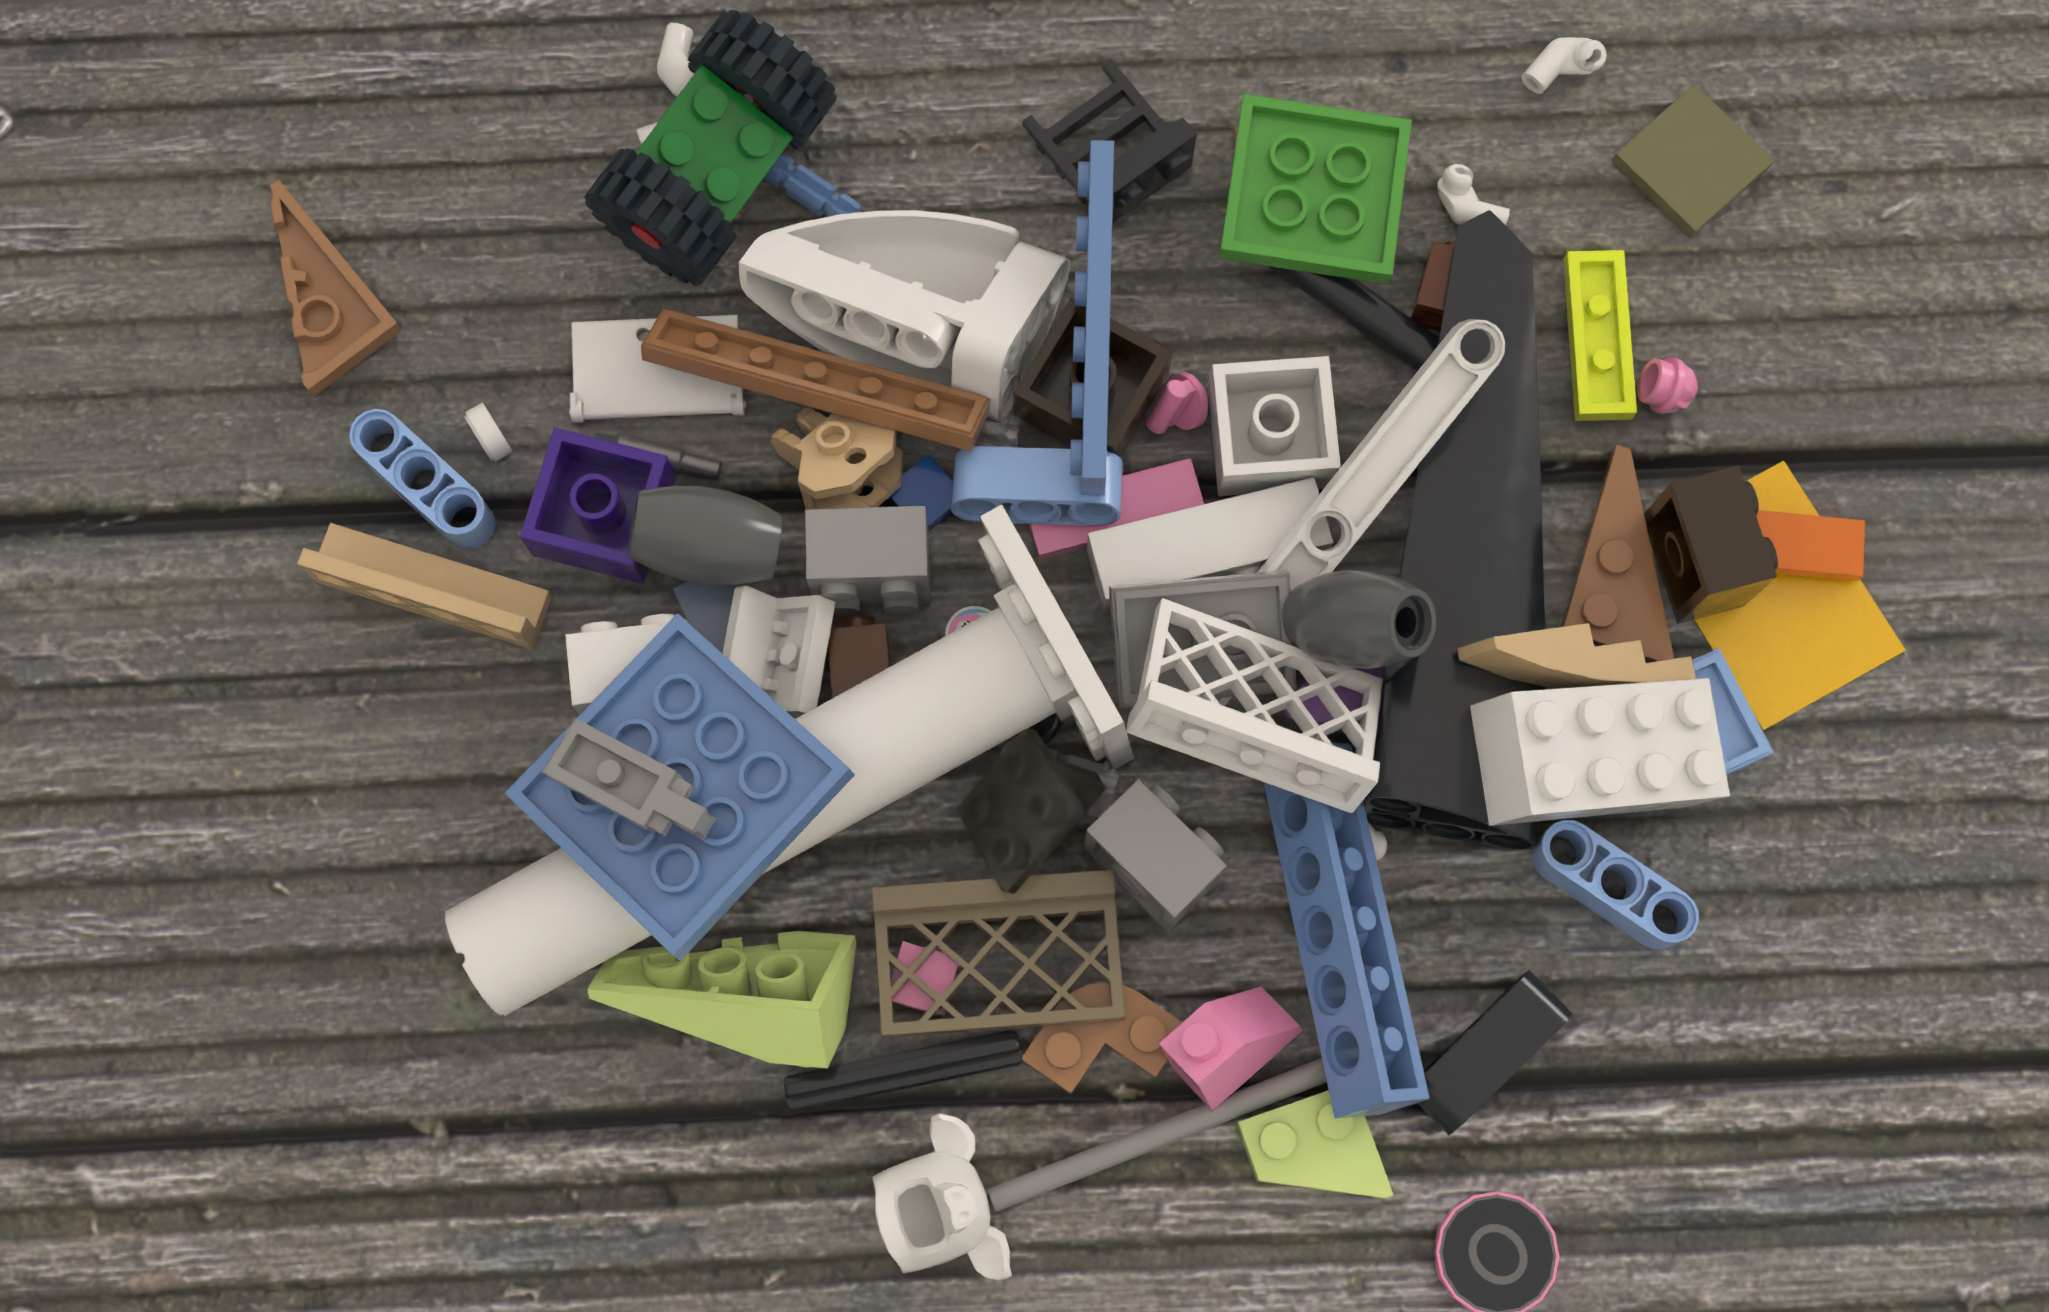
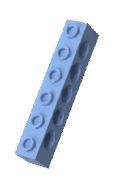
(1347, 955)

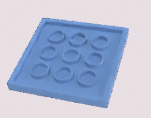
(728, 741)

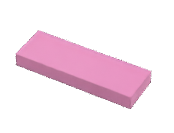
(1142, 497)

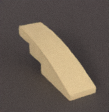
(1569, 660)

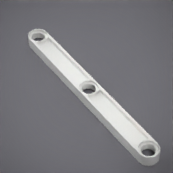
(1388, 454)

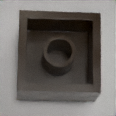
(1135, 377)
(1710, 544)

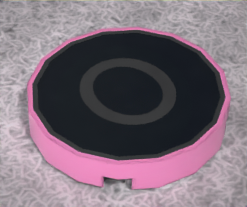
(1496, 1253)

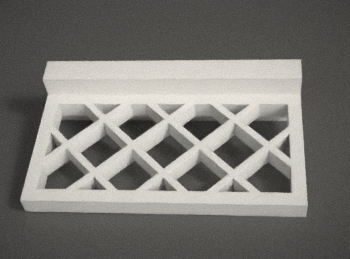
(1251, 740)

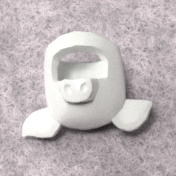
(938, 1207)

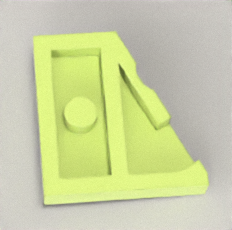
(1314, 1150)

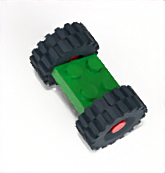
(712, 147)

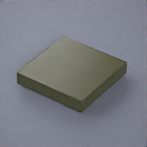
(1692, 161)

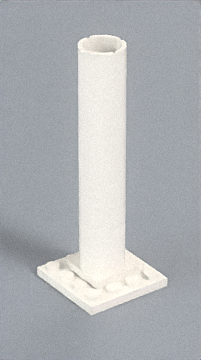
(889, 732)

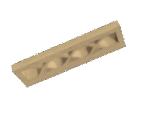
(428, 585)

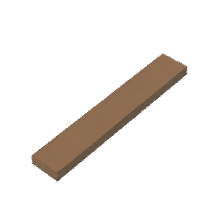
(816, 379)

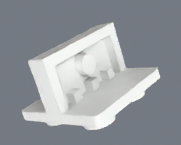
(781, 644)

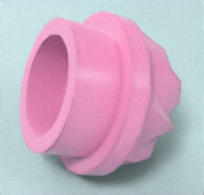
(1667, 385)

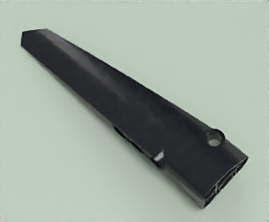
(1473, 552)

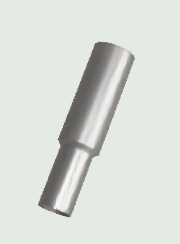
(679, 459)

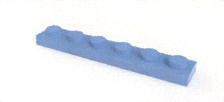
(1091, 342)

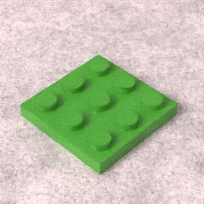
(1316, 189)

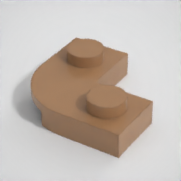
(1068, 1050)

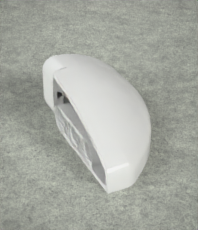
(913, 295)

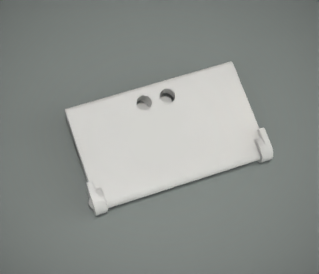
(617, 383)

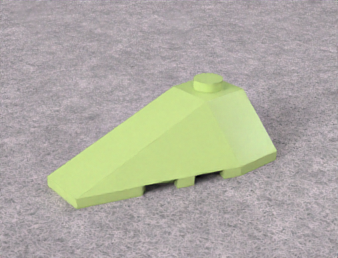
(761, 1000)

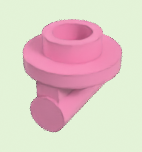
(1180, 404)

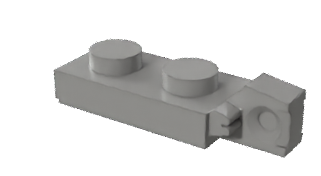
(626, 782)

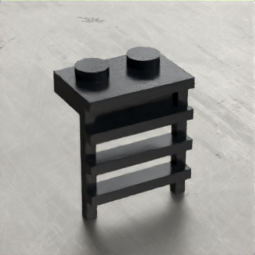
(1138, 171)

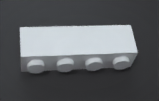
(1203, 540)

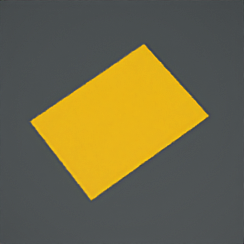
(1799, 631)

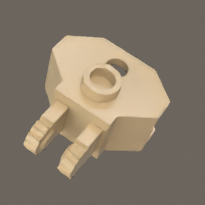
(840, 459)

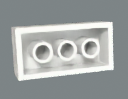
(1598, 750)

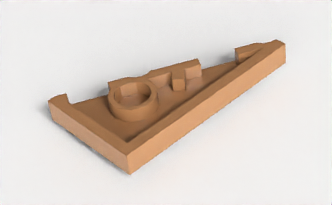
(332, 308)
(1617, 574)

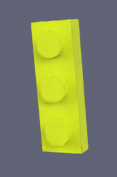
(1599, 335)

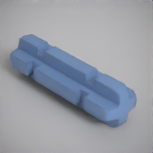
(809, 188)

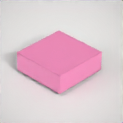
(936, 972)

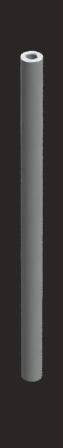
(1156, 1135)

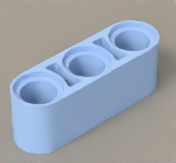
(405, 460)
(1032, 487)
(1642, 884)

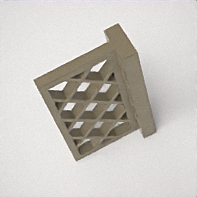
(984, 902)

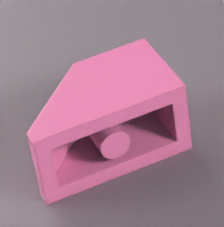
(1228, 1043)

